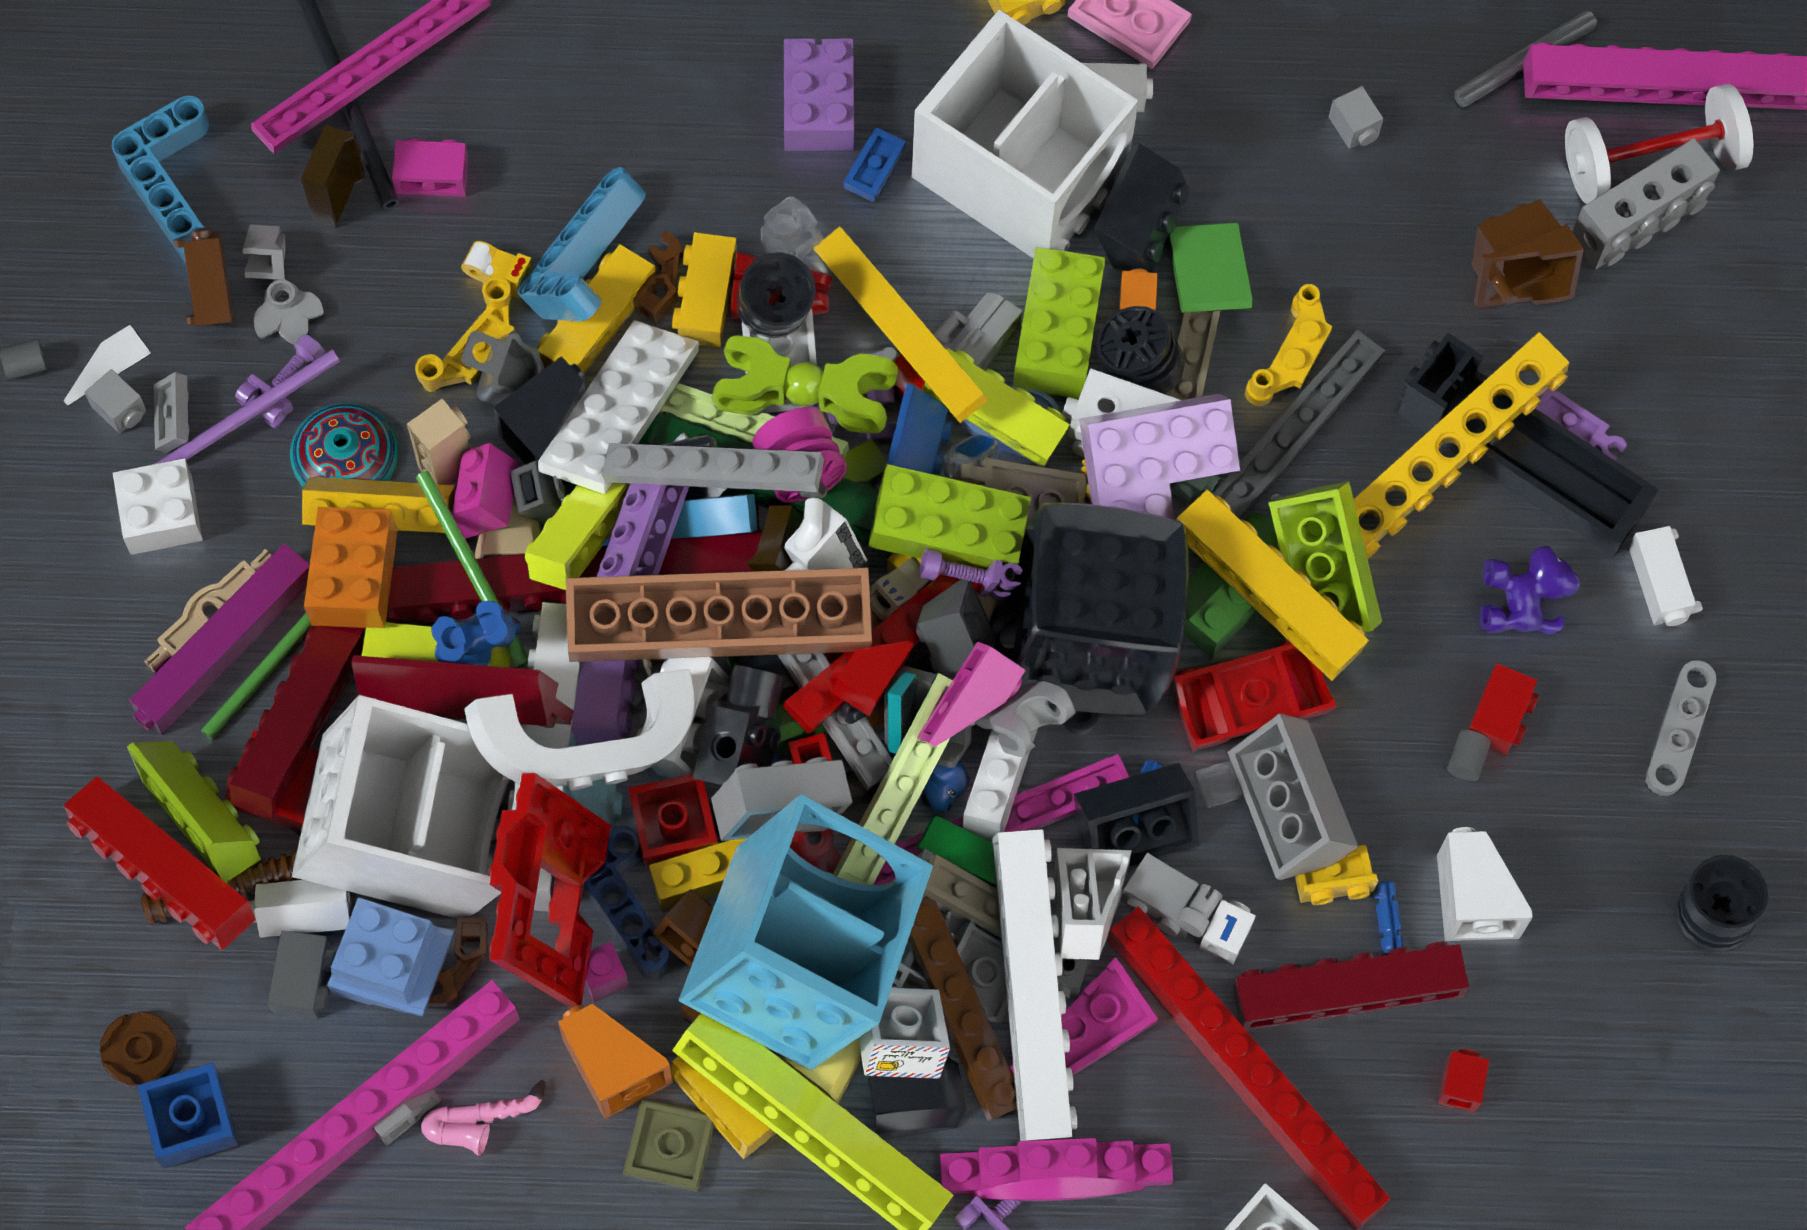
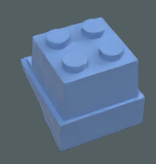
(389, 958)

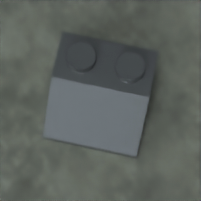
(953, 626)

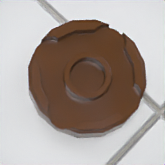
(138, 1049)

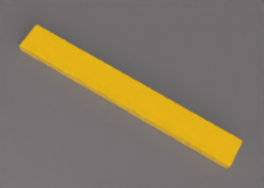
(900, 325)

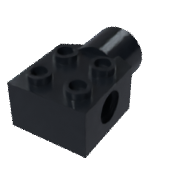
(741, 725)

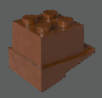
(1525, 258)

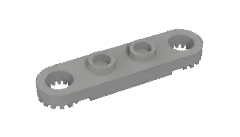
(1681, 728)

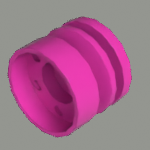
(802, 431)

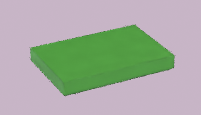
(1210, 267)

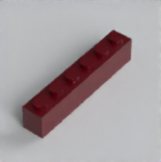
(294, 719)
(1350, 986)

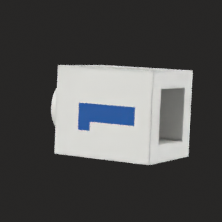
(1228, 931)

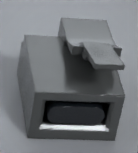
(537, 493)

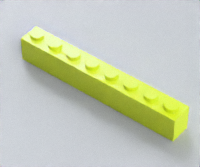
(814, 1124)

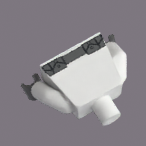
(823, 538)

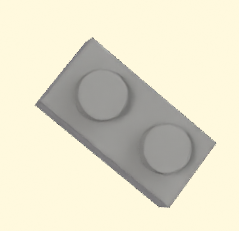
(171, 412)

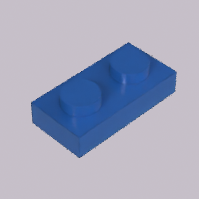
(874, 164)

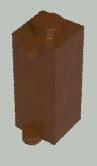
(207, 277)

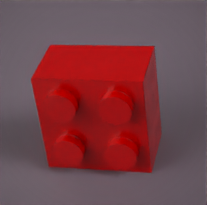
(671, 818)

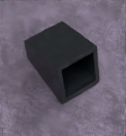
(538, 409)

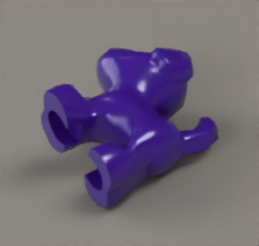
(1546, 578)

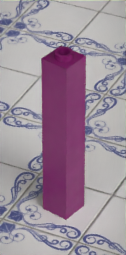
(220, 640)

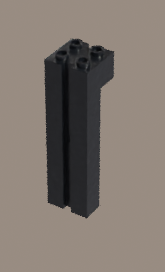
(1536, 456)

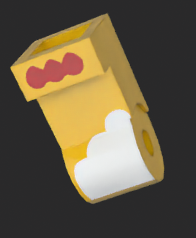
(487, 261)

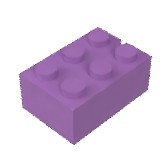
(818, 95)

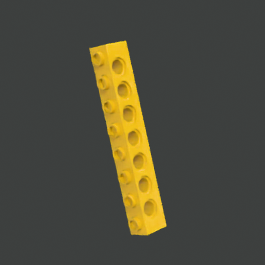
(1535, 356)

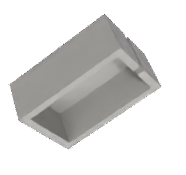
(758, 794)

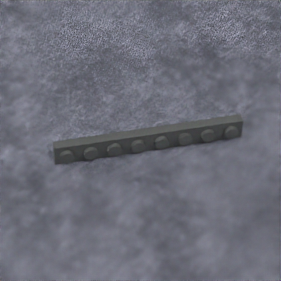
(1299, 423)

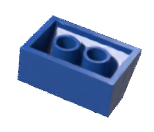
(920, 433)

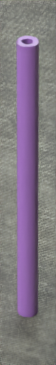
(254, 408)

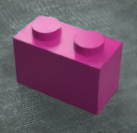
(430, 167)

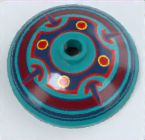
(368, 455)

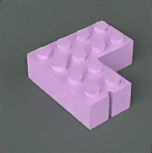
(1144, 449)

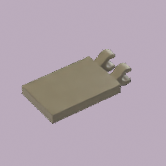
(1037, 482)

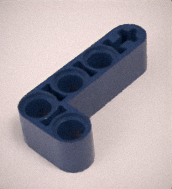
(628, 907)

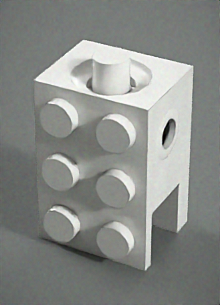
(1106, 395)

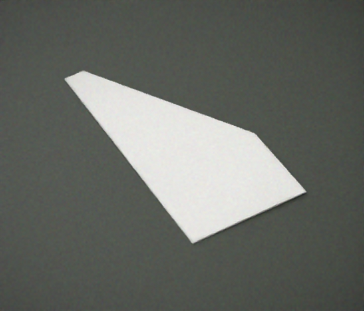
(114, 353)

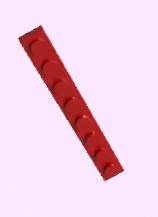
(815, 701)

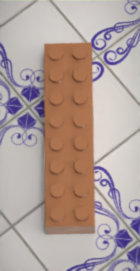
(718, 614)

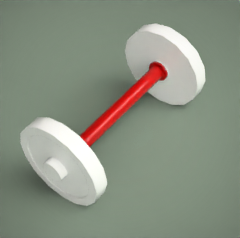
(1726, 127)

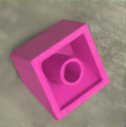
(484, 490)

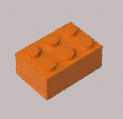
(351, 567)

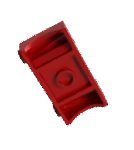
(1248, 693)

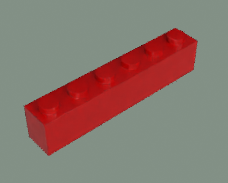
(158, 863)

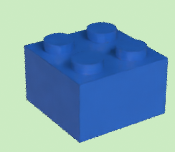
(188, 1115)

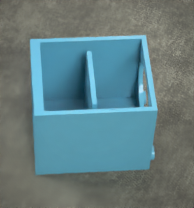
(797, 949)

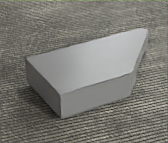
(405, 1116)

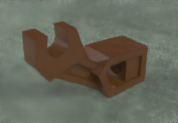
(668, 263)
(453, 981)

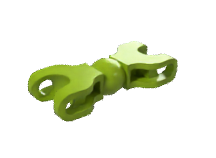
(805, 384)

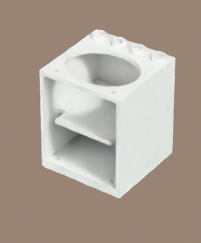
(1022, 137)
(402, 810)

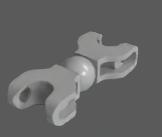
(1025, 713)

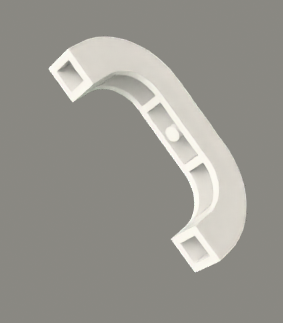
(511, 752)

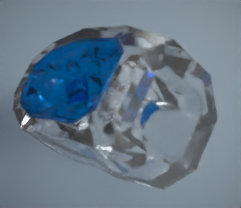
(970, 451)

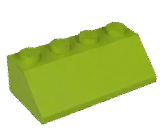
(1324, 541)
(195, 807)

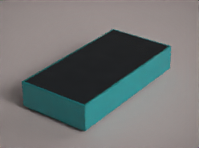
(901, 709)

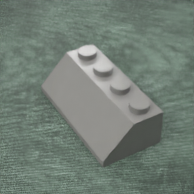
(1292, 797)

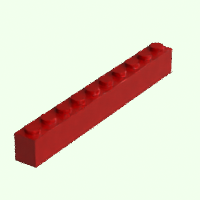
(1248, 1069)

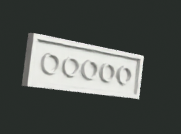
(618, 403)

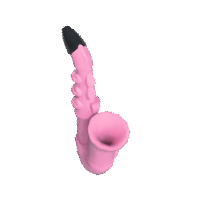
(459, 1124)

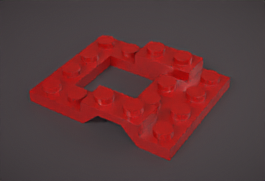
(567, 842)

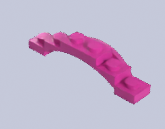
(1056, 1169)

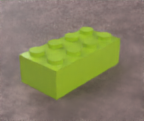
(1058, 322)
(950, 516)

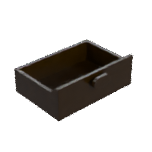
(332, 174)
(778, 528)

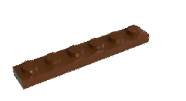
(962, 1012)

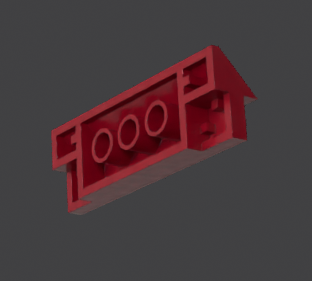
(450, 687)

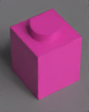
(605, 972)

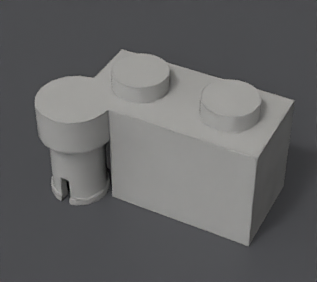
(1170, 898)

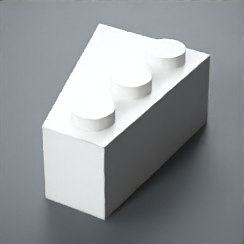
(1087, 897)

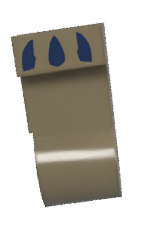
(897, 588)

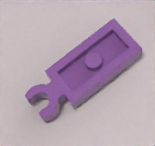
(1580, 422)

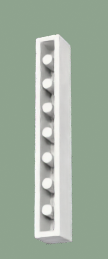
(1033, 986)

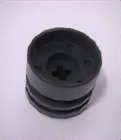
(780, 275)
(1141, 349)
(1723, 884)

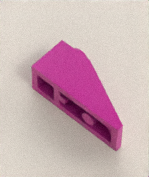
(977, 689)

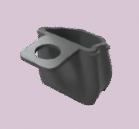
(507, 365)

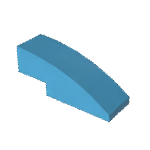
(716, 516)

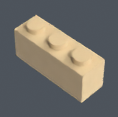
(439, 441)

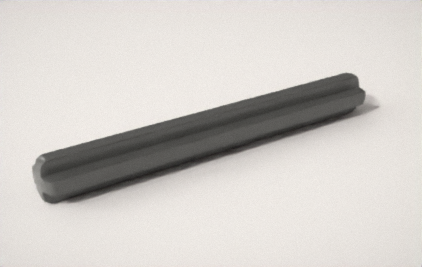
(1513, 65)

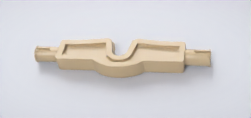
(193, 613)

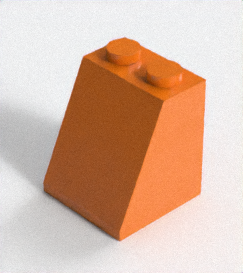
(612, 1059)

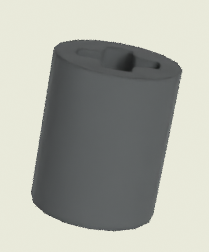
(23, 359)
(1469, 755)

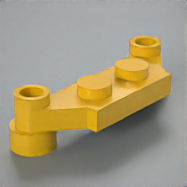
(492, 322)
(1296, 353)

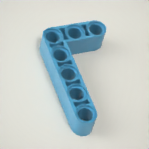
(151, 151)
(556, 282)

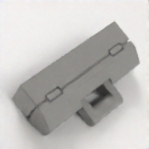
(983, 331)

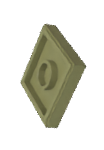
(669, 1145)

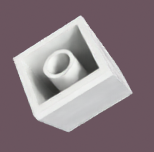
(1478, 890)

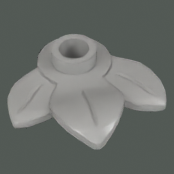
(286, 317)

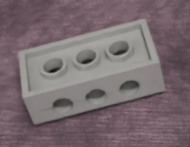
(1645, 204)

